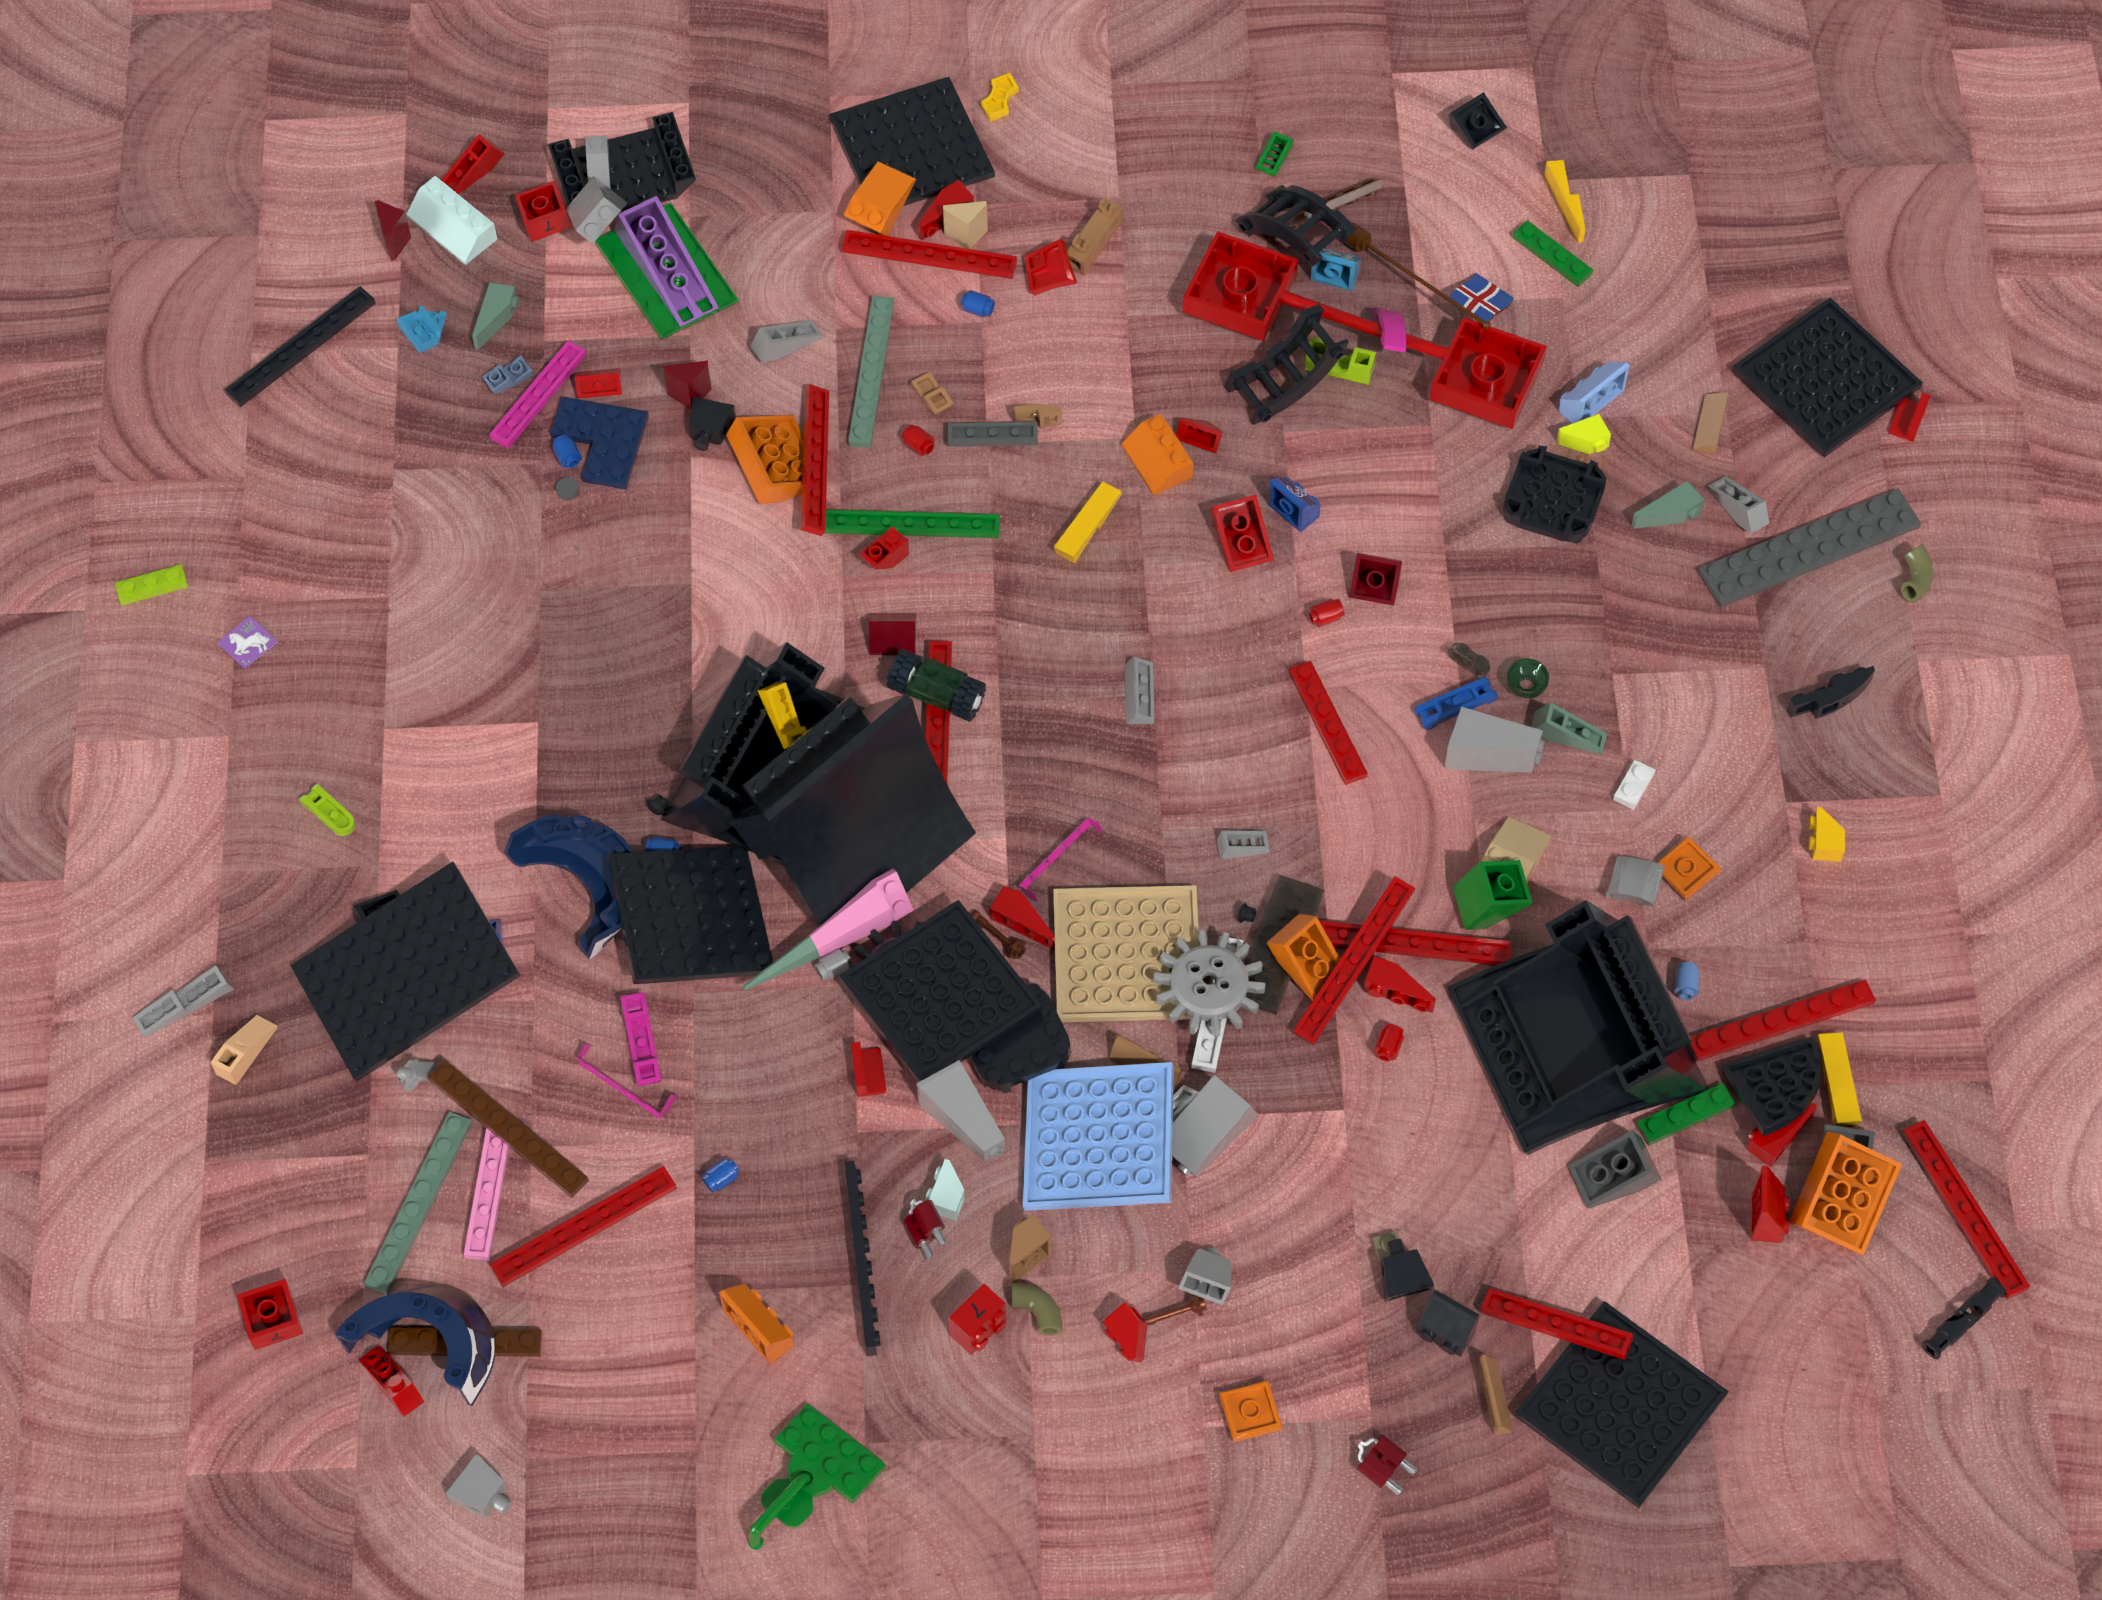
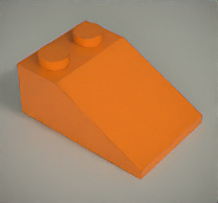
(880, 199)
(1305, 953)

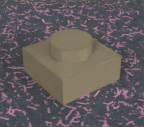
(1381, 1246)

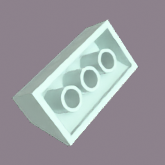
(451, 220)

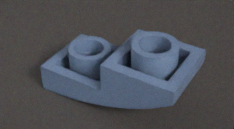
(506, 377)

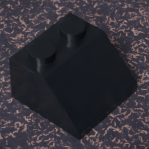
(1447, 1324)

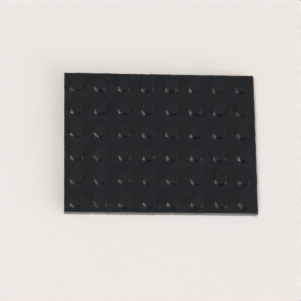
(405, 971)

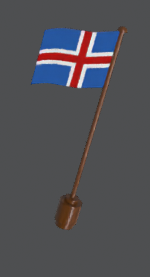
(1475, 297)

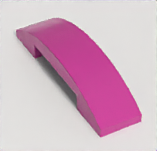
(1393, 328)
(641, 1039)

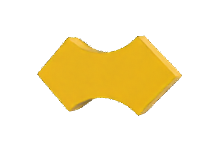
(996, 103)

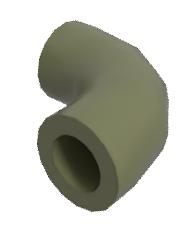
(1920, 574)
(1041, 1305)

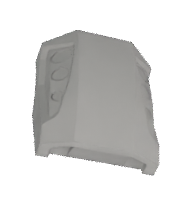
(1635, 880)

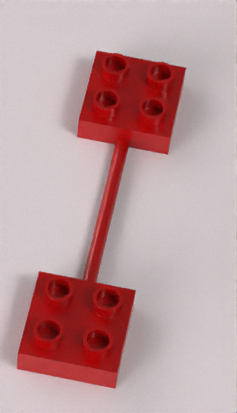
(1480, 372)

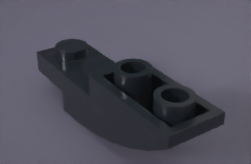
(1839, 692)

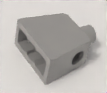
(1208, 1276)
(479, 1489)

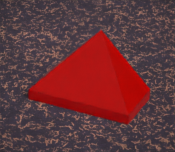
(1199, 434)

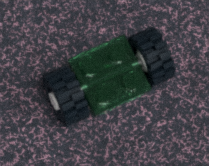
(936, 684)

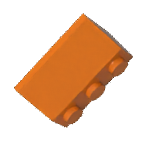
(1158, 455)
(756, 1321)

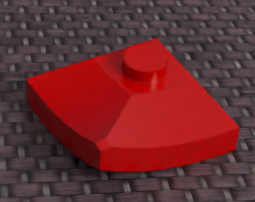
(1049, 268)

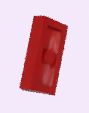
(598, 383)
(1908, 417)
(868, 1070)

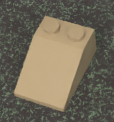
(1520, 843)

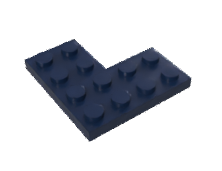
(611, 431)

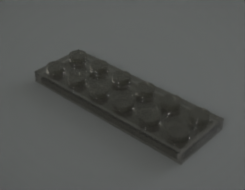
(1286, 902)

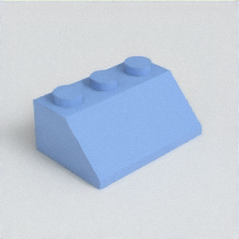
(1594, 392)

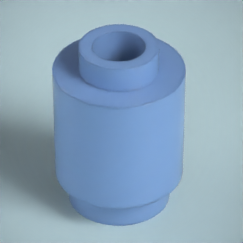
(1686, 980)

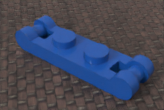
(1450, 703)

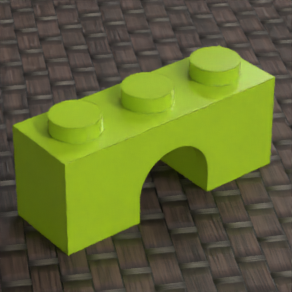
(1353, 367)

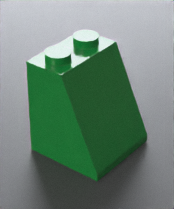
(1491, 893)

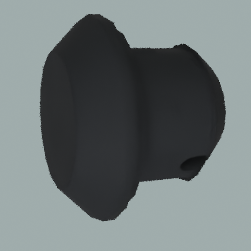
(657, 805)
(1246, 913)

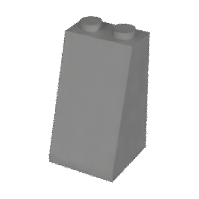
(594, 209)
(1493, 744)
(1209, 1126)

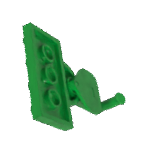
(821, 1454)

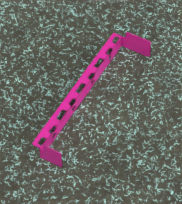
(1058, 851)
(626, 1092)

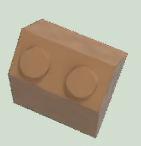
(1029, 1247)

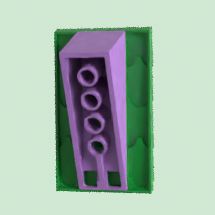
(664, 268)

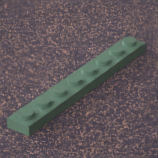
(871, 372)
(418, 1203)

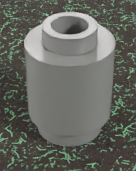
(833, 964)

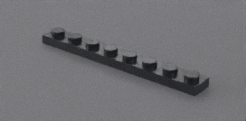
(300, 346)
(864, 1267)

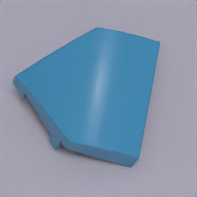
(423, 328)

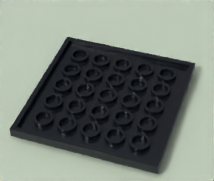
(918, 134)
(1827, 377)
(689, 914)
(940, 992)
(1622, 1415)

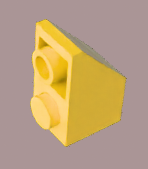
(1827, 837)

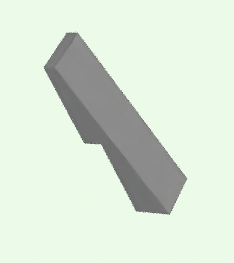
(187, 1000)

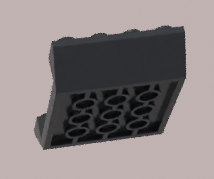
(640, 164)

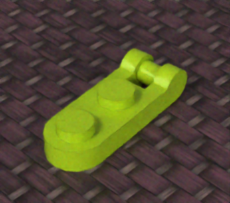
(328, 811)

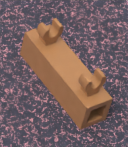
(1095, 235)

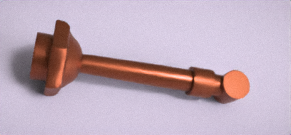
(1015, 949)
(1196, 1304)

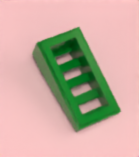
(1279, 139)

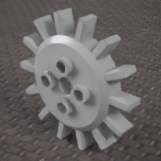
(1216, 1001)

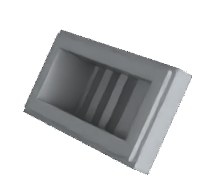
(1243, 850)

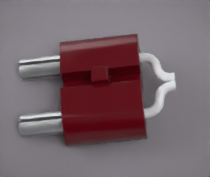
(924, 1226)
(1382, 1462)

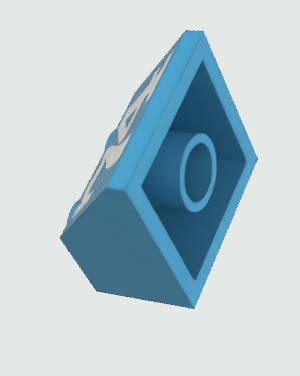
(1336, 269)

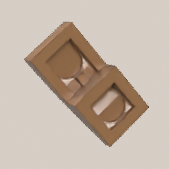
(931, 394)
(1044, 414)

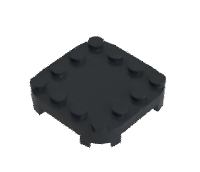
(1554, 495)
(1026, 1050)

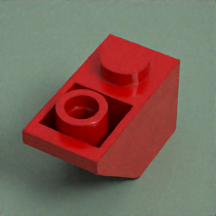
(886, 550)
(1129, 1330)

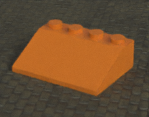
(770, 455)
(1845, 1193)

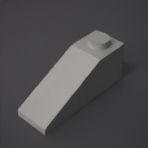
(598, 159)
(783, 339)
(1741, 504)

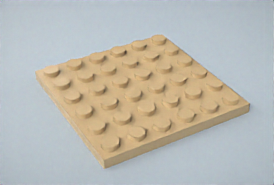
(1113, 946)

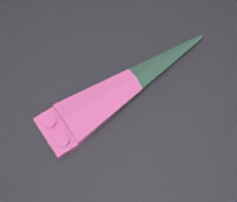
(872, 908)

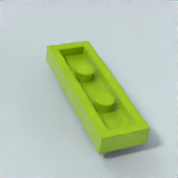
(151, 584)

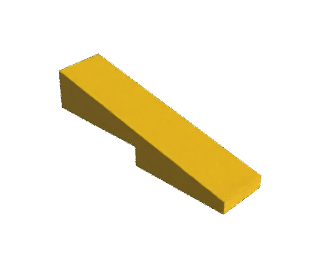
(1570, 204)
(1087, 522)
(782, 712)
(1839, 1080)

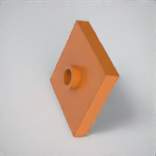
(1688, 868)
(1250, 1411)

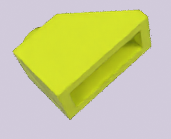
(1585, 435)

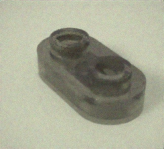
(1466, 658)

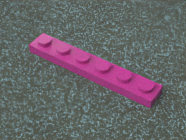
(538, 394)

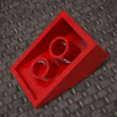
(1242, 533)
(1769, 1208)

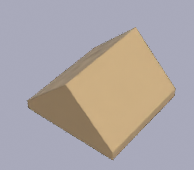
(965, 222)

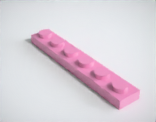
(486, 1198)

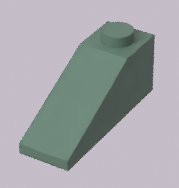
(495, 312)
(1672, 508)
(1567, 729)

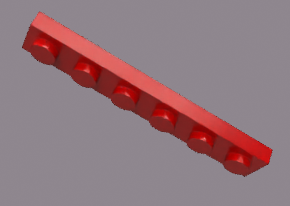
(1328, 722)
(1557, 1323)

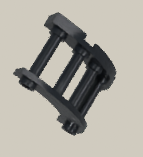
(1298, 200)
(1280, 354)

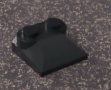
(1476, 121)

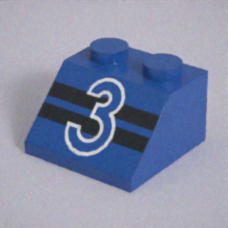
(1293, 503)

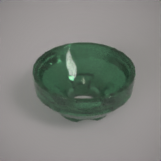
(1529, 670)

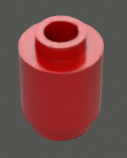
(918, 440)
(1326, 612)
(1389, 1042)

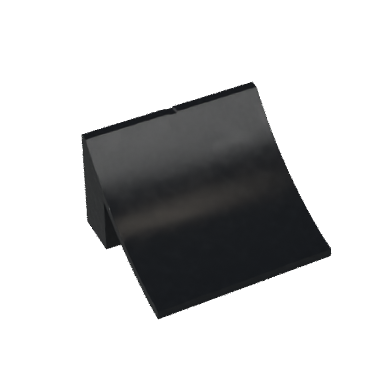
(742, 741)
(853, 804)
(1578, 1030)

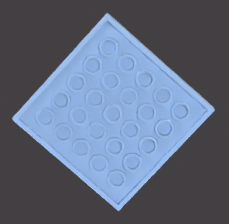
(1099, 1137)

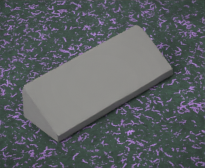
(1139, 691)

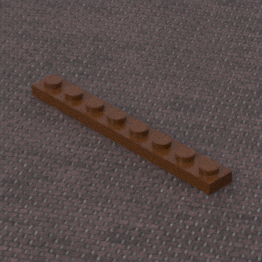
(508, 1129)

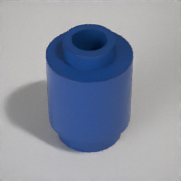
(977, 303)
(566, 451)
(662, 844)
(720, 1175)

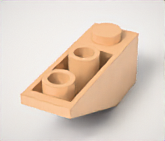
(242, 1049)

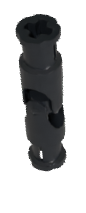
(1955, 1327)

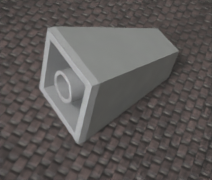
(958, 1107)

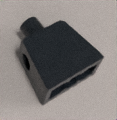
(710, 422)
(1403, 1272)

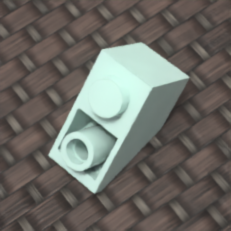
(948, 1191)

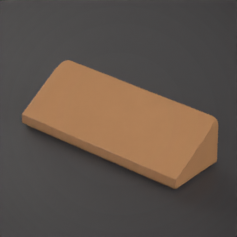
(1710, 422)
(1127, 1053)
(1495, 1395)

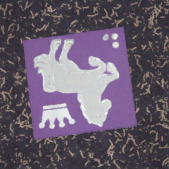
(247, 642)

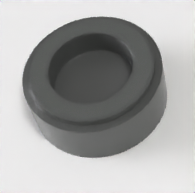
(567, 488)

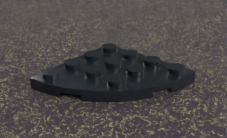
(1776, 1083)

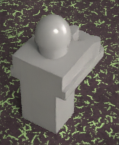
(414, 1073)

